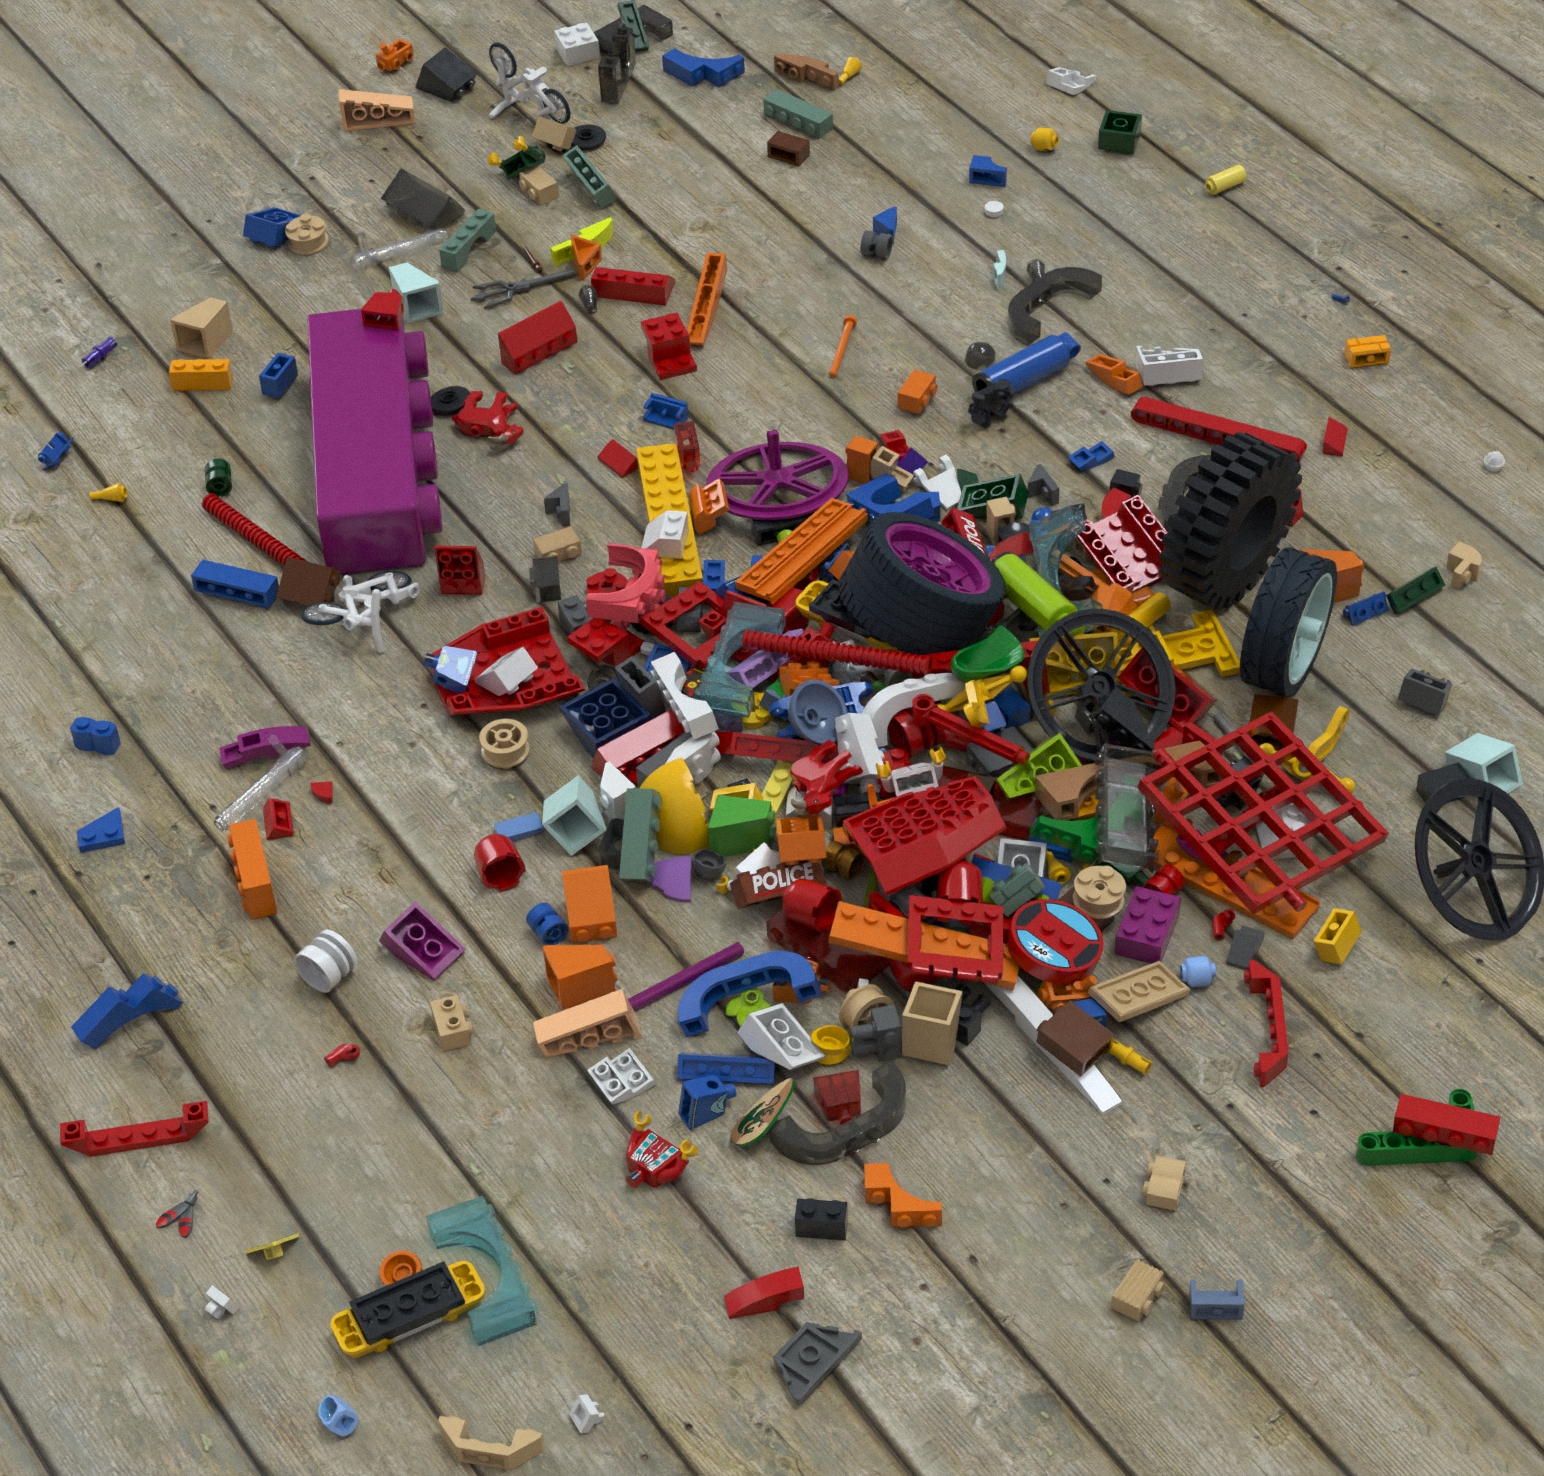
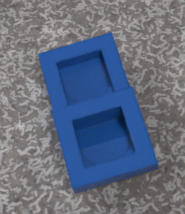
(1091, 458)

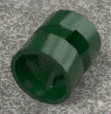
(218, 477)

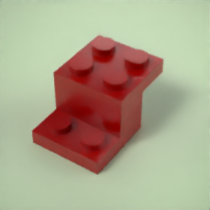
(668, 346)
(605, 642)

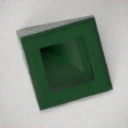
(965, 478)

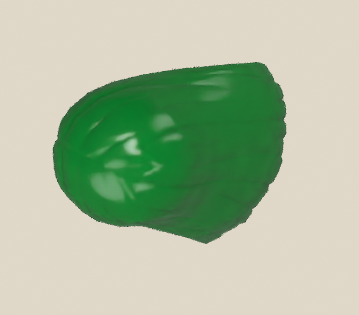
(991, 656)

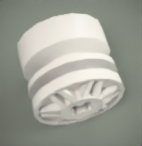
(325, 961)

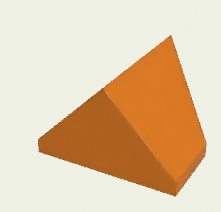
(585, 255)

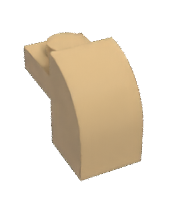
(886, 462)
(1464, 563)

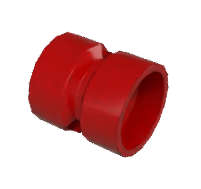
(1166, 880)

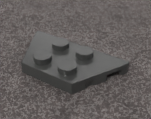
(812, 1357)

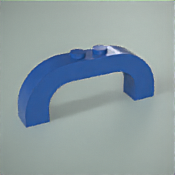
(742, 976)

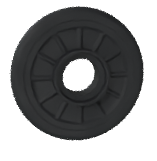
(595, 139)
(449, 399)

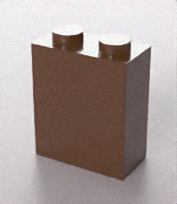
(307, 582)
(1282, 707)
(1074, 1038)

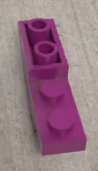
(256, 745)

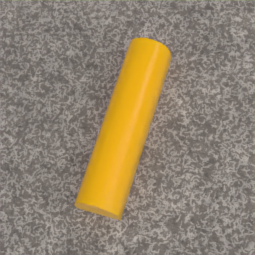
(1148, 612)

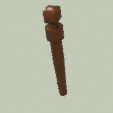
(535, 263)

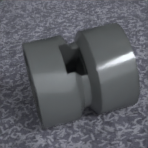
(876, 244)

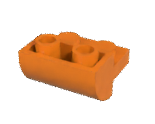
(707, 505)
(795, 674)

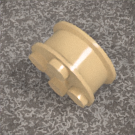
(306, 235)
(504, 743)
(1099, 892)
(858, 1005)

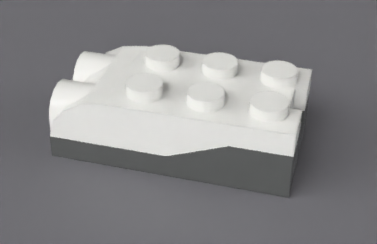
(697, 753)

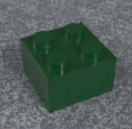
(1120, 131)

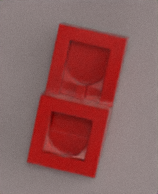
(895, 442)

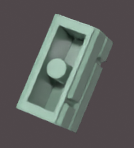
(1016, 889)

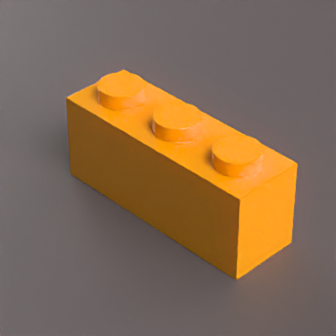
(201, 374)

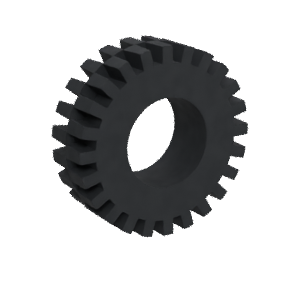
(1230, 520)

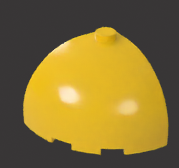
(681, 815)

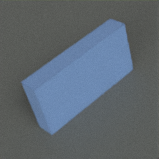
(520, 827)

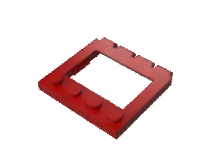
(671, 611)
(945, 965)

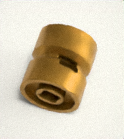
(842, 859)

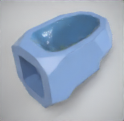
(337, 1415)

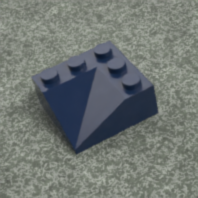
(603, 715)

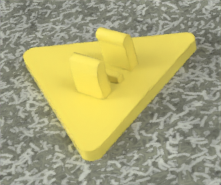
(272, 1249)

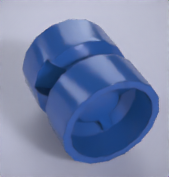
(547, 924)

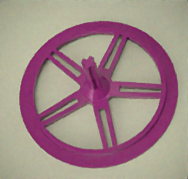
(781, 477)

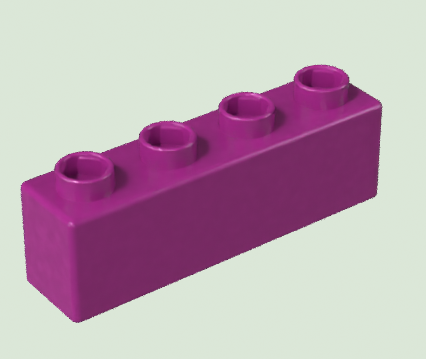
(368, 444)

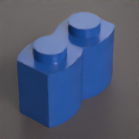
(95, 735)

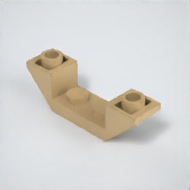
(524, 1446)

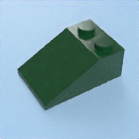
(975, 496)

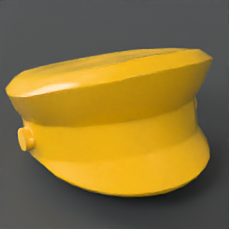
(833, 1042)

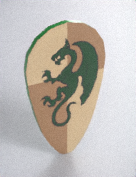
(762, 1114)

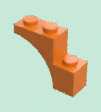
(905, 1208)

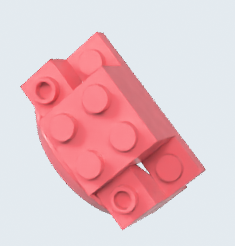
(641, 593)

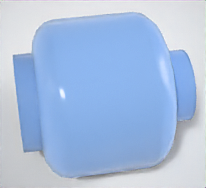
(1197, 971)

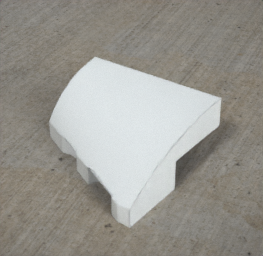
(1069, 80)

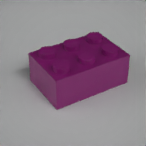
(1147, 925)

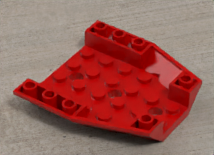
(499, 638)
(924, 831)

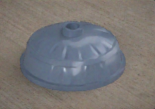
(814, 711)

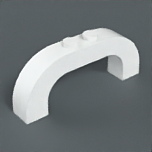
(900, 696)

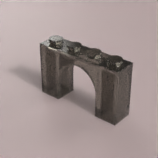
(654, 24)
(616, 70)

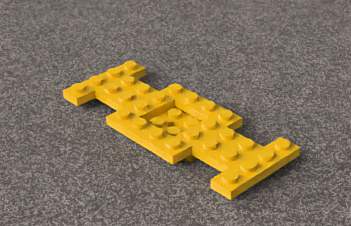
(1185, 649)

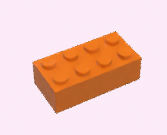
(801, 839)
(251, 869)

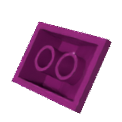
(421, 942)

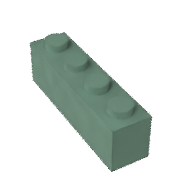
(798, 113)
(589, 177)
(640, 835)

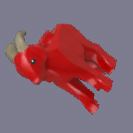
(488, 420)
(820, 778)

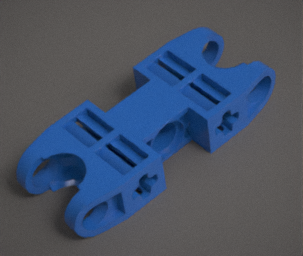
(851, 695)

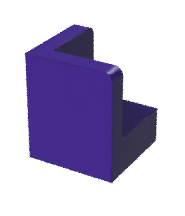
(912, 461)

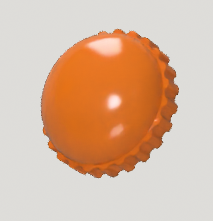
(399, 1266)

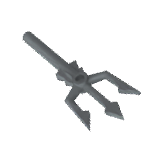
(512, 288)

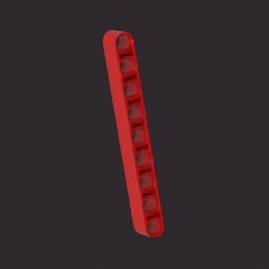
(1207, 426)

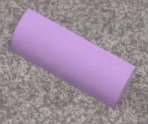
(760, 664)

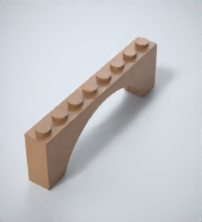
(1068, 789)

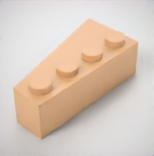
(374, 110)
(587, 1025)

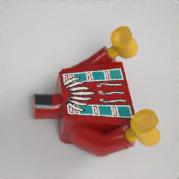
(654, 1158)

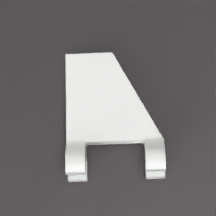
(945, 483)

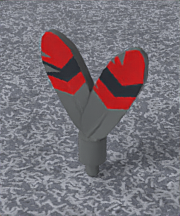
(183, 1212)

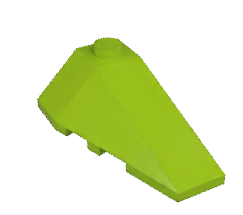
(1046, 758)

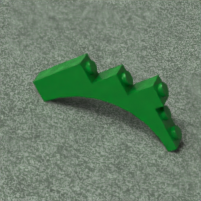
(1073, 835)

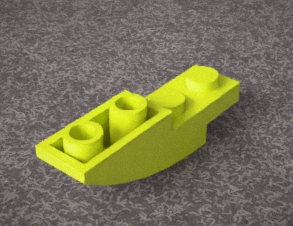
(598, 233)

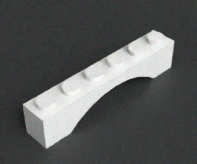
(692, 713)

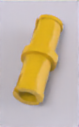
(1130, 1057)

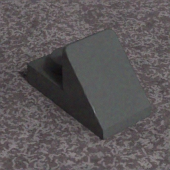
(1043, 484)
(558, 503)
(1244, 947)

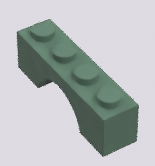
(456, 250)

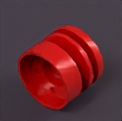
(911, 736)

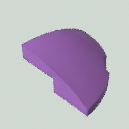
(674, 878)

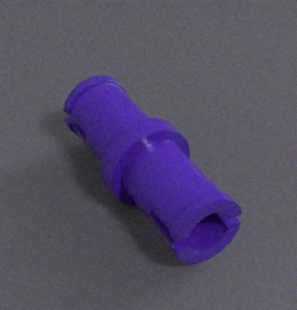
(99, 352)

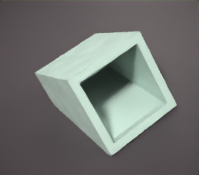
(419, 292)
(1488, 761)
(573, 816)

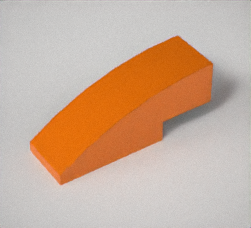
(1115, 373)

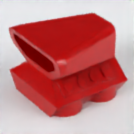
(793, 617)

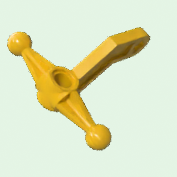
(976, 692)
(1320, 748)

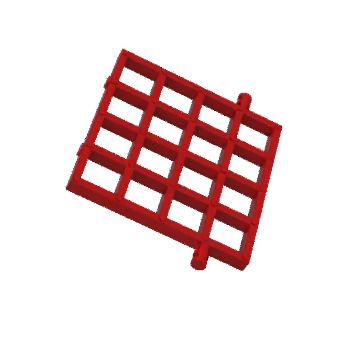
(1262, 810)

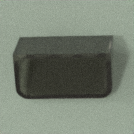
(421, 202)

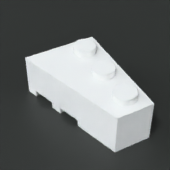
(1169, 366)
(858, 737)

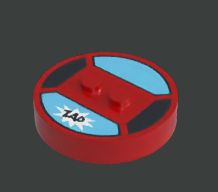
(1054, 941)

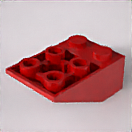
(460, 570)

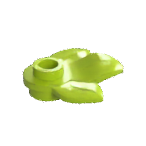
(743, 1007)

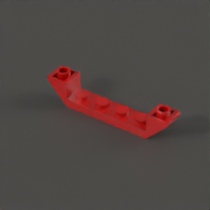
(712, 624)
(764, 746)
(1264, 981)
(136, 1136)

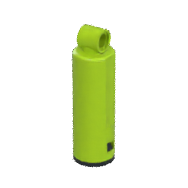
(1033, 593)

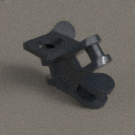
(985, 400)

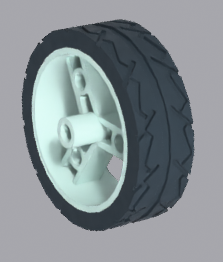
(1288, 621)

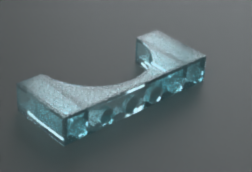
(1050, 539)
(716, 686)
(509, 1306)

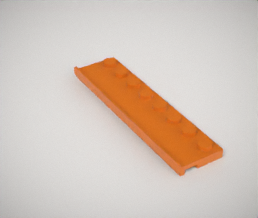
(802, 550)
(1200, 876)
(887, 937)

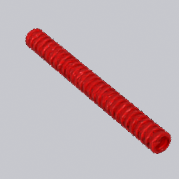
(248, 529)
(836, 652)

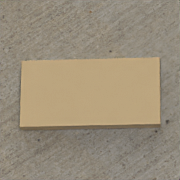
(1139, 991)

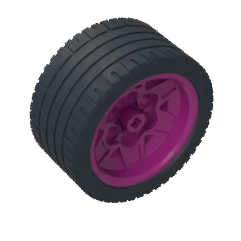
(920, 585)

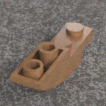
(805, 68)

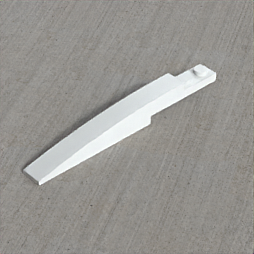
(1028, 1015)

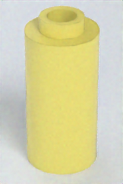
(1225, 179)

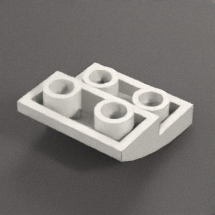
(621, 1077)

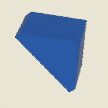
(886, 222)

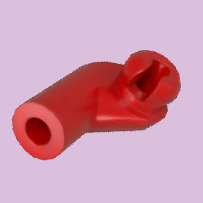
(1221, 922)
(342, 1052)

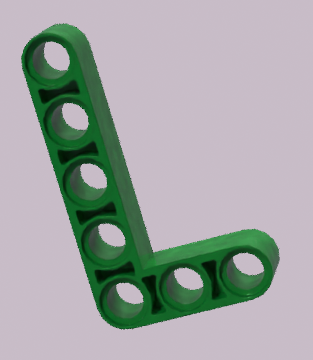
(1395, 1148)

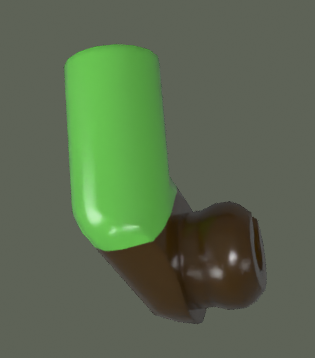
(871, 678)

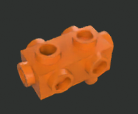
(394, 55)
(1059, 994)

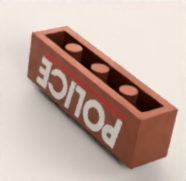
(770, 884)

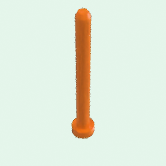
(850, 322)

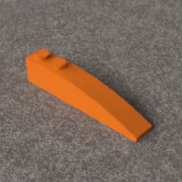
(707, 297)

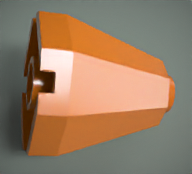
(1113, 598)

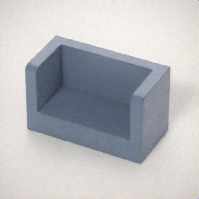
(1216, 1303)

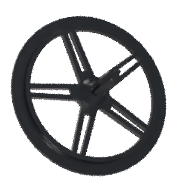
(1102, 681)
(1478, 859)

